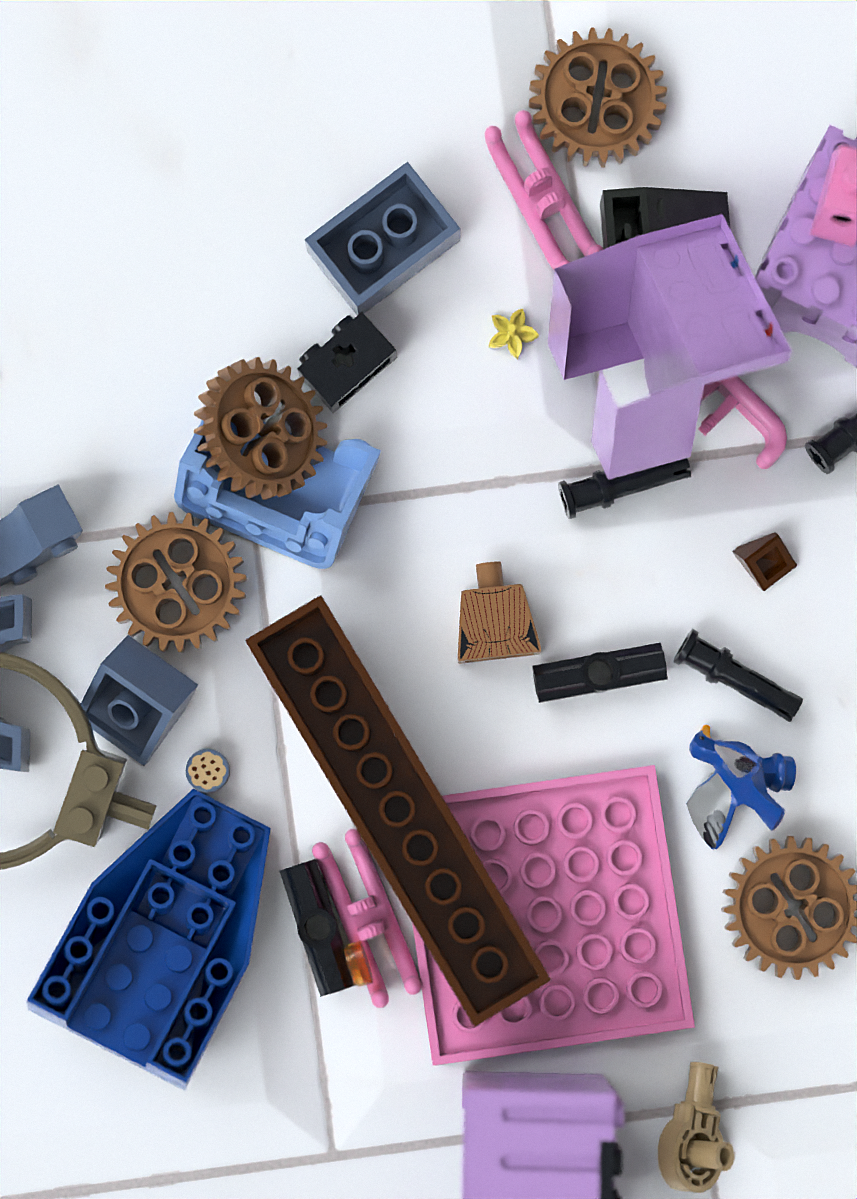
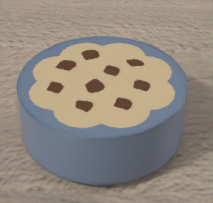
(207, 770)

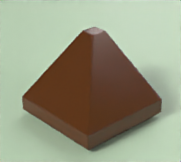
(765, 560)

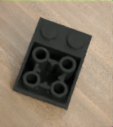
(644, 210)

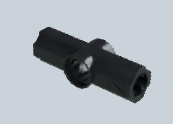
(627, 666)
(309, 898)

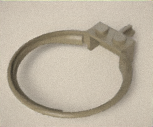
(93, 786)

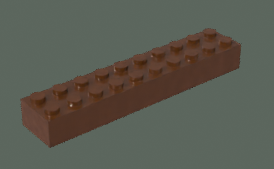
(398, 811)

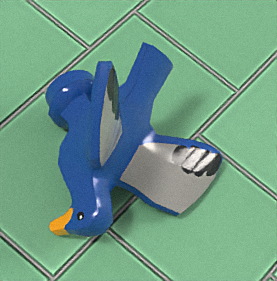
(737, 780)

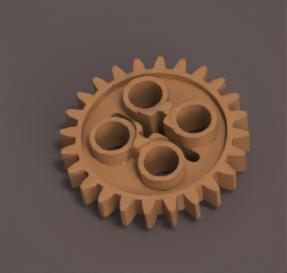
(634, 104)
(288, 455)
(144, 604)
(760, 929)

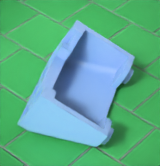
(300, 525)

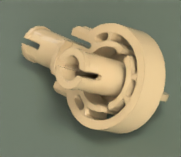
(695, 1137)

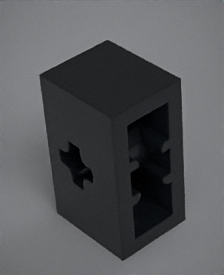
(369, 358)

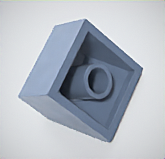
(136, 699)

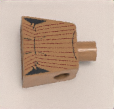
(495, 619)

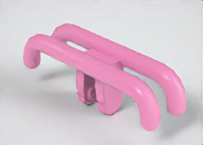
(541, 193)
(754, 410)
(369, 915)

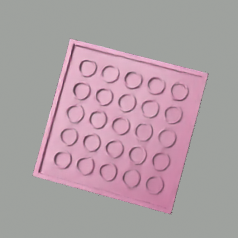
(597, 902)

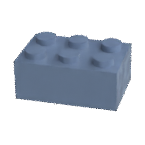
(383, 239)

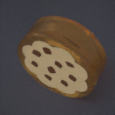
(358, 964)

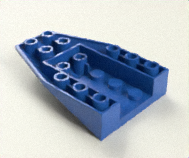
(161, 940)

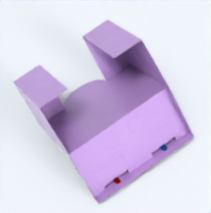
(682, 307)

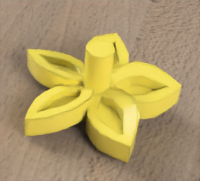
(512, 333)

